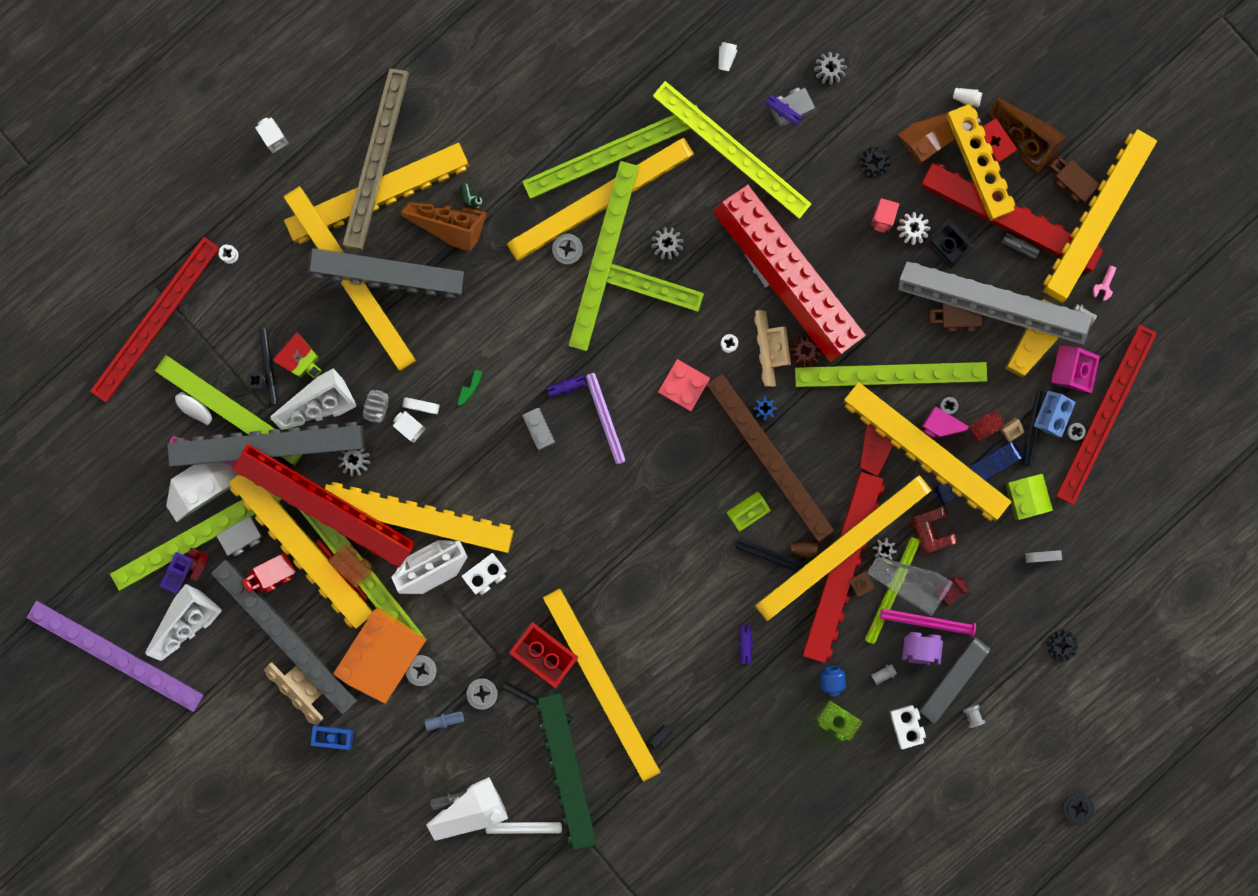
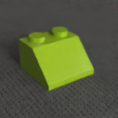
(1029, 497)

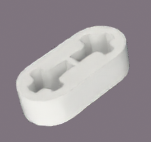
(420, 406)

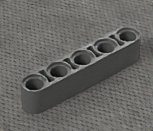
(954, 680)

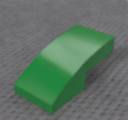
(467, 393)

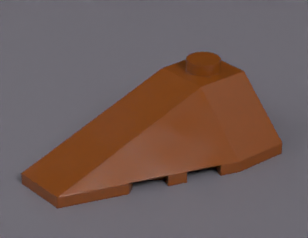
(929, 137)
(453, 226)

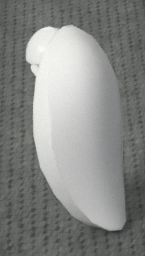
(193, 408)

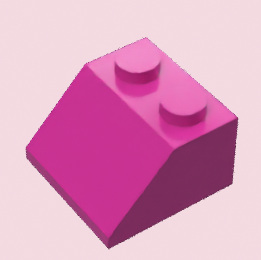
(1075, 368)
(941, 424)

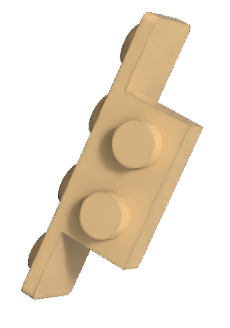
(773, 347)
(298, 689)

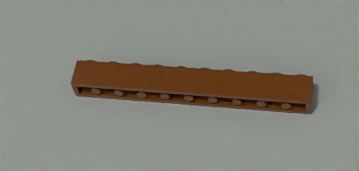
(769, 458)

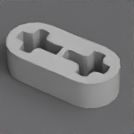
(1043, 556)

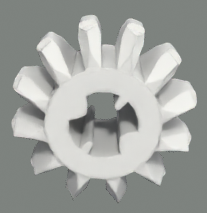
(907, 229)

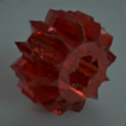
(802, 357)
(987, 425)

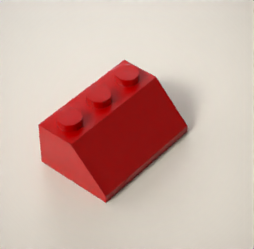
(543, 655)

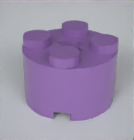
(922, 649)

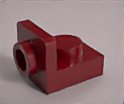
(198, 563)
(956, 590)

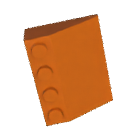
(379, 656)

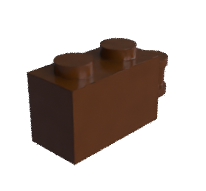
(1073, 180)
(955, 318)

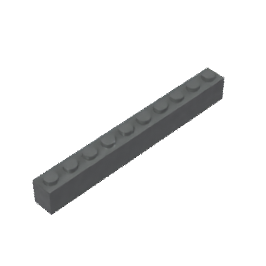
(272, 444)
(286, 638)

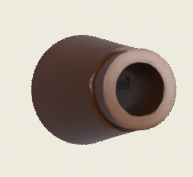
(805, 549)

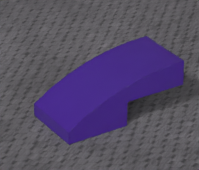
(176, 572)

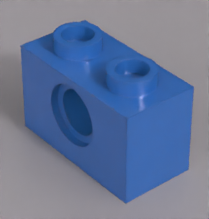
(332, 737)

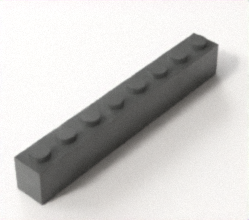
(385, 273)

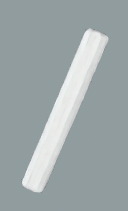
(535, 827)

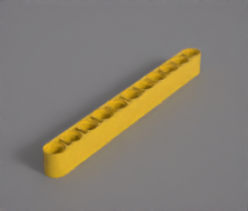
(596, 201)
(359, 293)
(843, 548)
(601, 685)

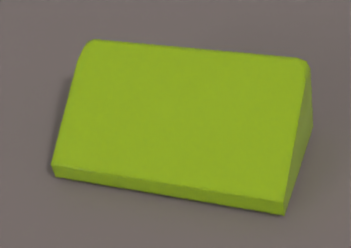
(748, 511)

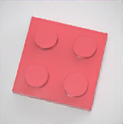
(684, 385)

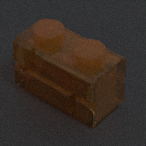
(351, 566)

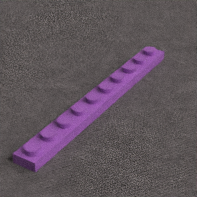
(115, 656)

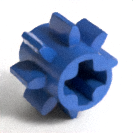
(768, 404)

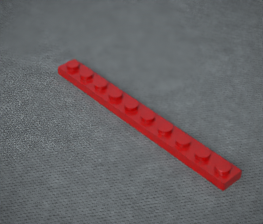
(155, 319)
(1106, 414)

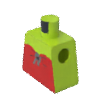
(298, 358)

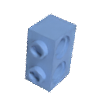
(1054, 414)

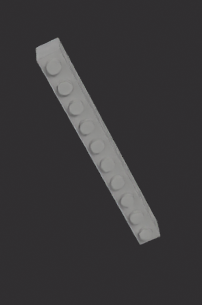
(995, 302)

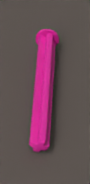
(928, 622)

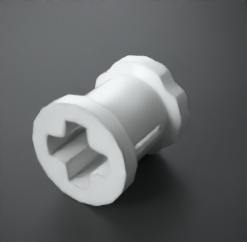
(234, 254)
(734, 342)

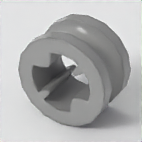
(950, 400)
(1075, 437)

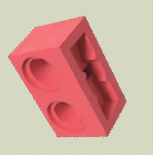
(884, 215)

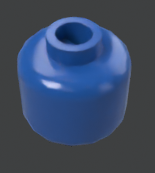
(833, 680)

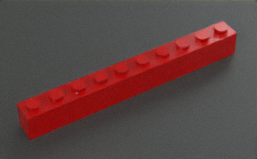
(1019, 222)
(323, 505)
(837, 582)

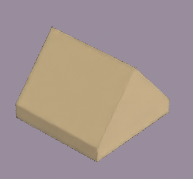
(1012, 430)

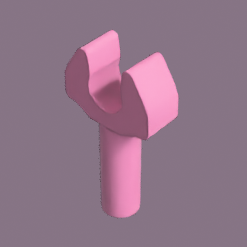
(1105, 284)

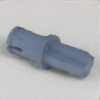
(444, 720)

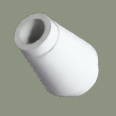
(726, 55)
(968, 96)

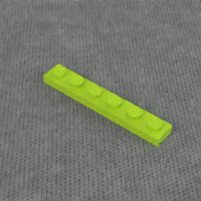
(655, 287)

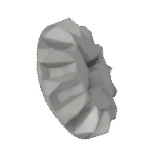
(562, 241)
(424, 679)
(476, 701)

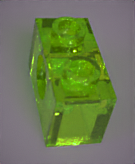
(850, 722)

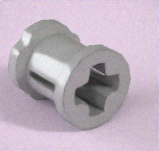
(974, 716)

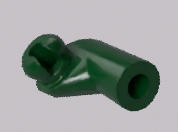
(470, 199)

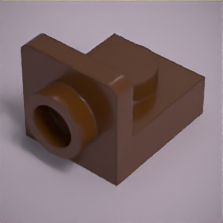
(861, 583)

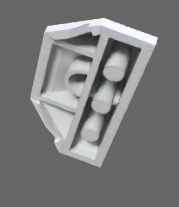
(198, 487)
(429, 567)

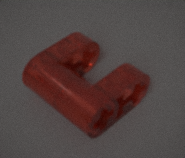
(926, 532)

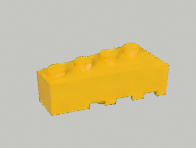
(1029, 350)

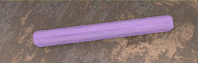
(605, 418)

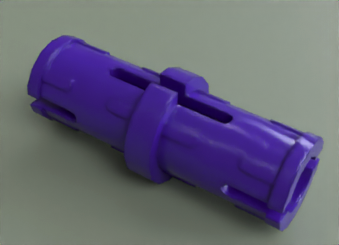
(783, 110)
(566, 386)
(745, 644)

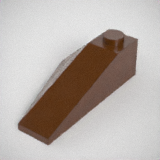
(1032, 137)

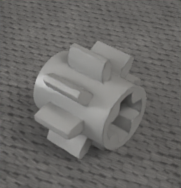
(879, 548)

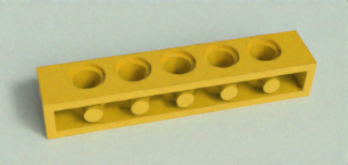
(969, 115)

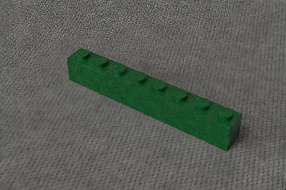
(567, 771)

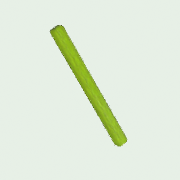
(890, 595)

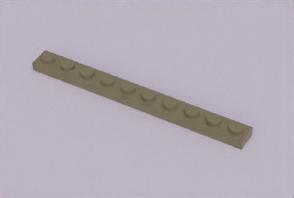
(375, 159)

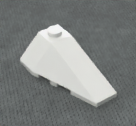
(320, 398)
(185, 616)
(473, 811)

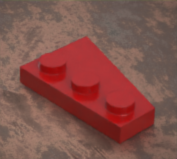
(874, 451)

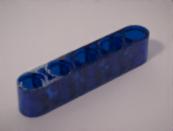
(985, 468)

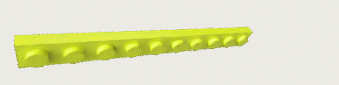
(731, 150)

